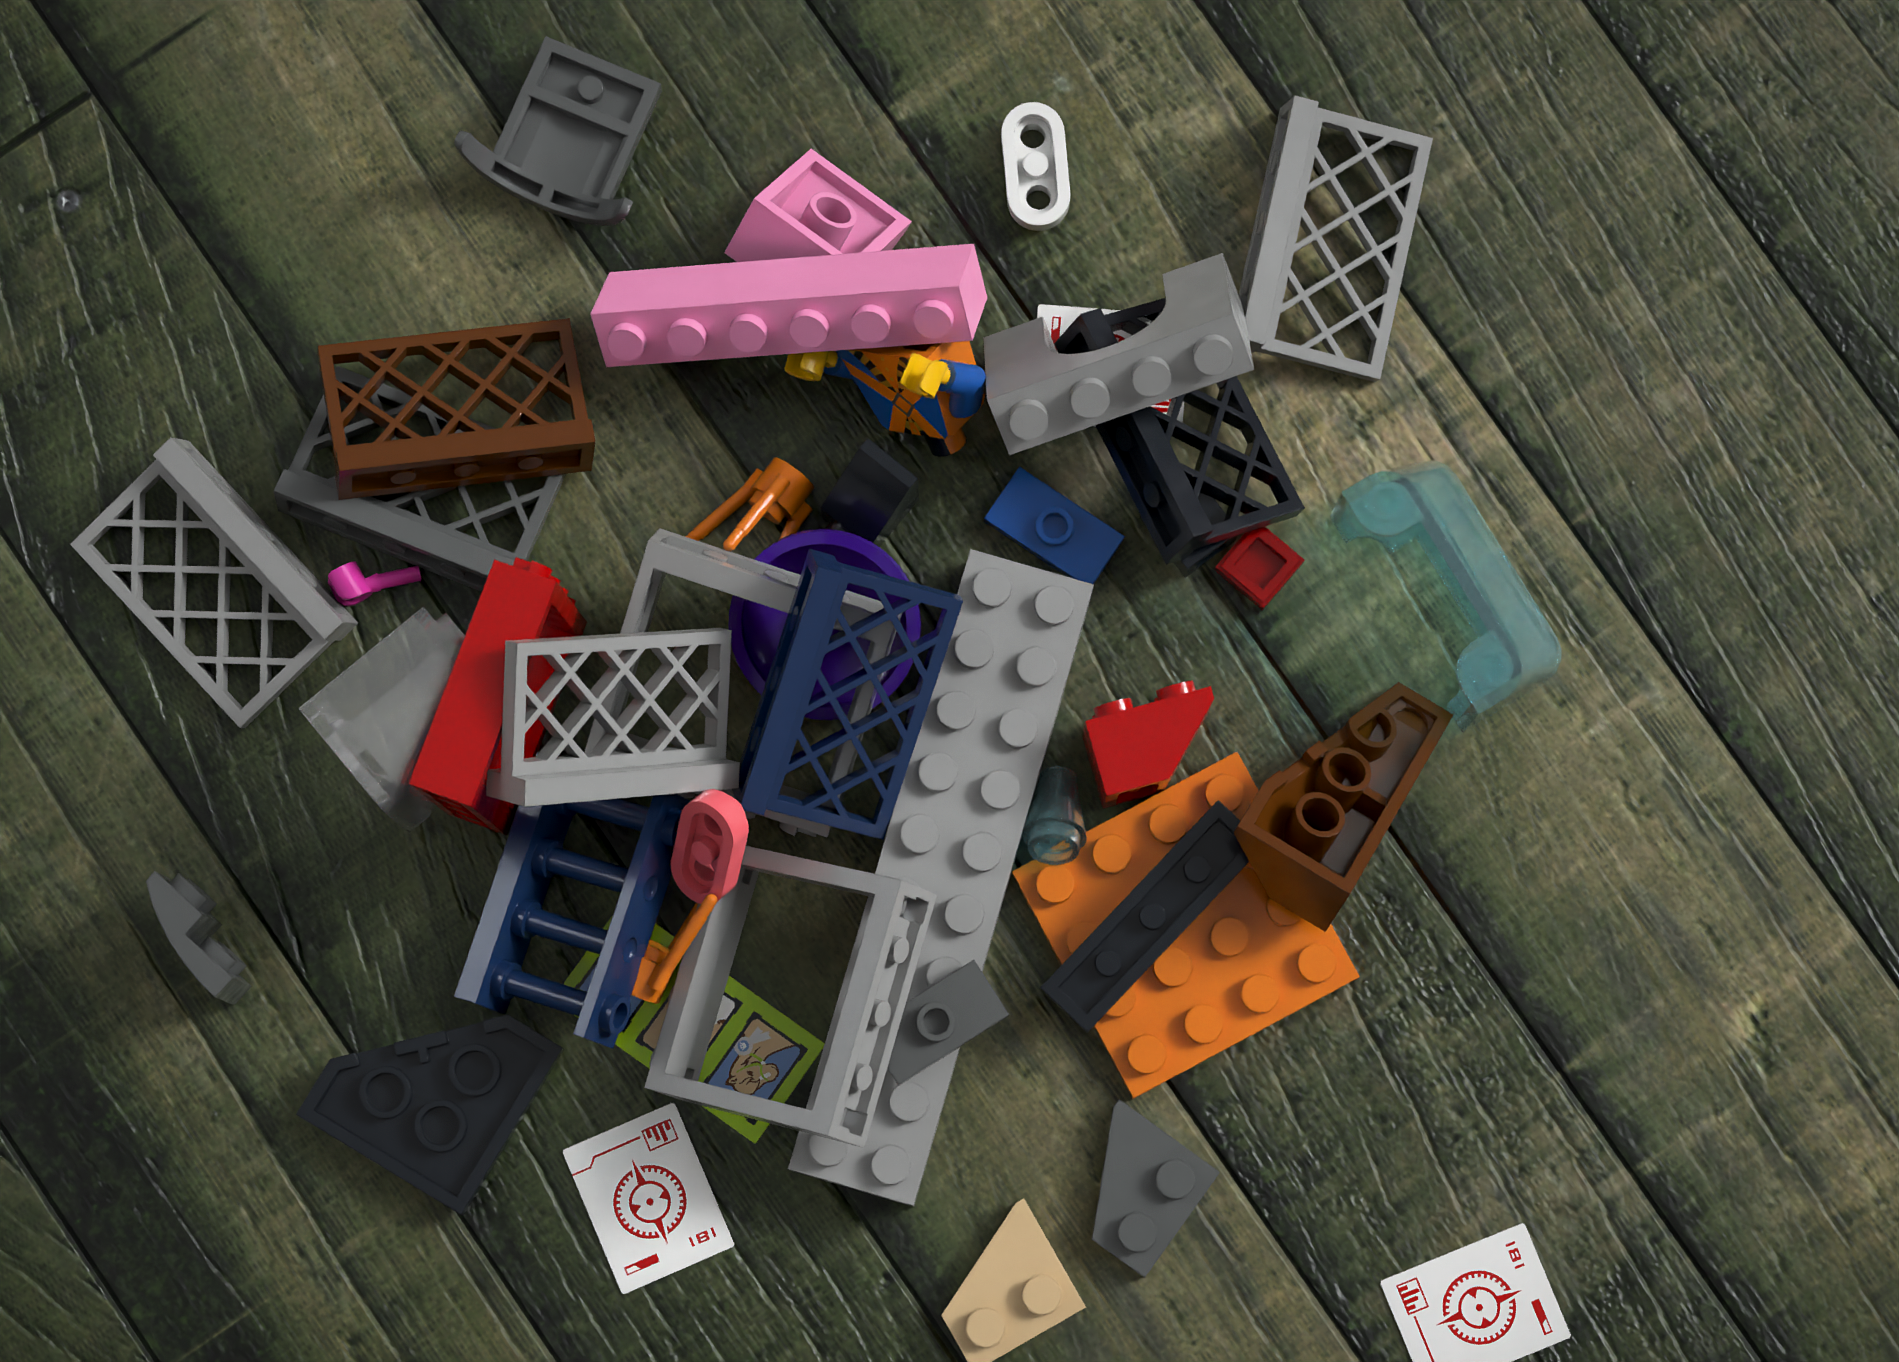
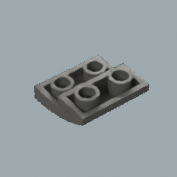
(189, 925)

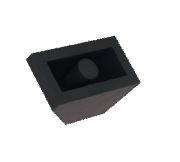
(871, 495)

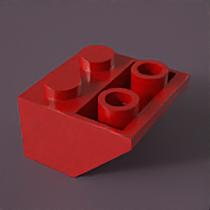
(1142, 746)

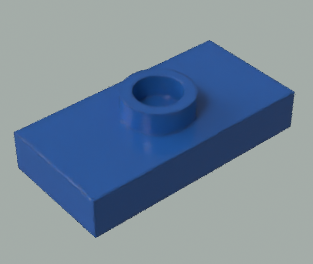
(1053, 528)

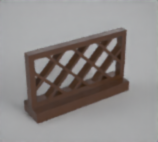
(453, 457)

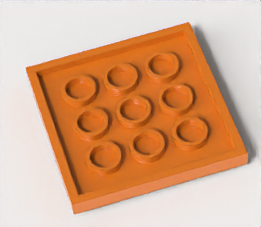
(1229, 969)

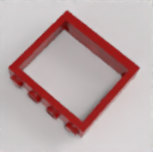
(467, 726)

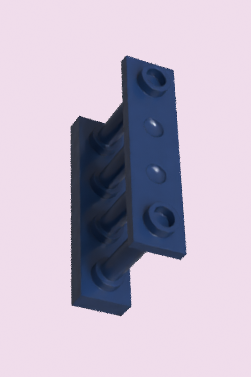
(516, 912)

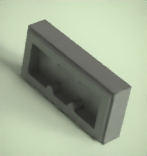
(944, 1021)

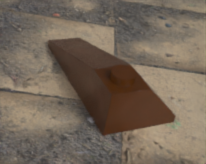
(1331, 808)

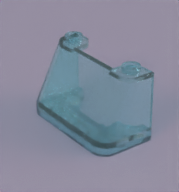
(1429, 504)

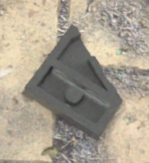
(1145, 1189)

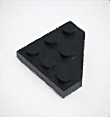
(435, 1103)

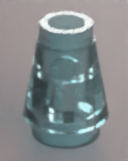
(1055, 818)

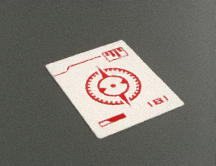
(648, 1198)
(1477, 1303)

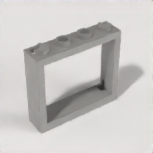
(760, 584)
(866, 1021)

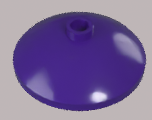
(759, 627)

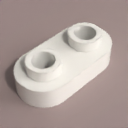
(1035, 168)

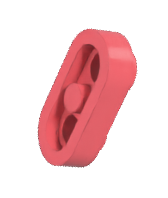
(709, 845)

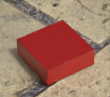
(1259, 565)

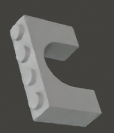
(1187, 347)

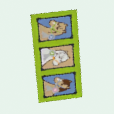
(749, 1049)

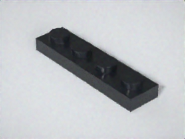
(1148, 919)

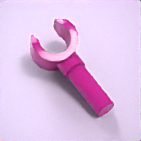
(352, 587)

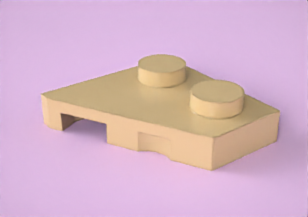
(1011, 1291)

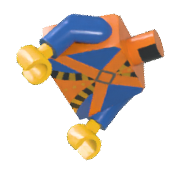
(908, 387)

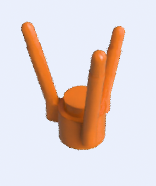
(772, 493)
(660, 962)

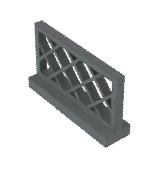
(387, 524)

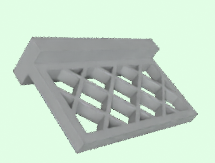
(1283, 212)
(251, 542)
(606, 772)

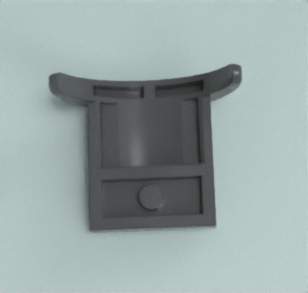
(569, 136)

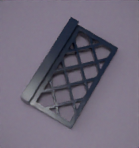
(793, 678)

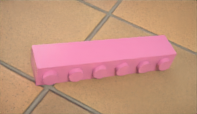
(790, 305)

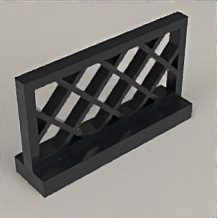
(1156, 480)

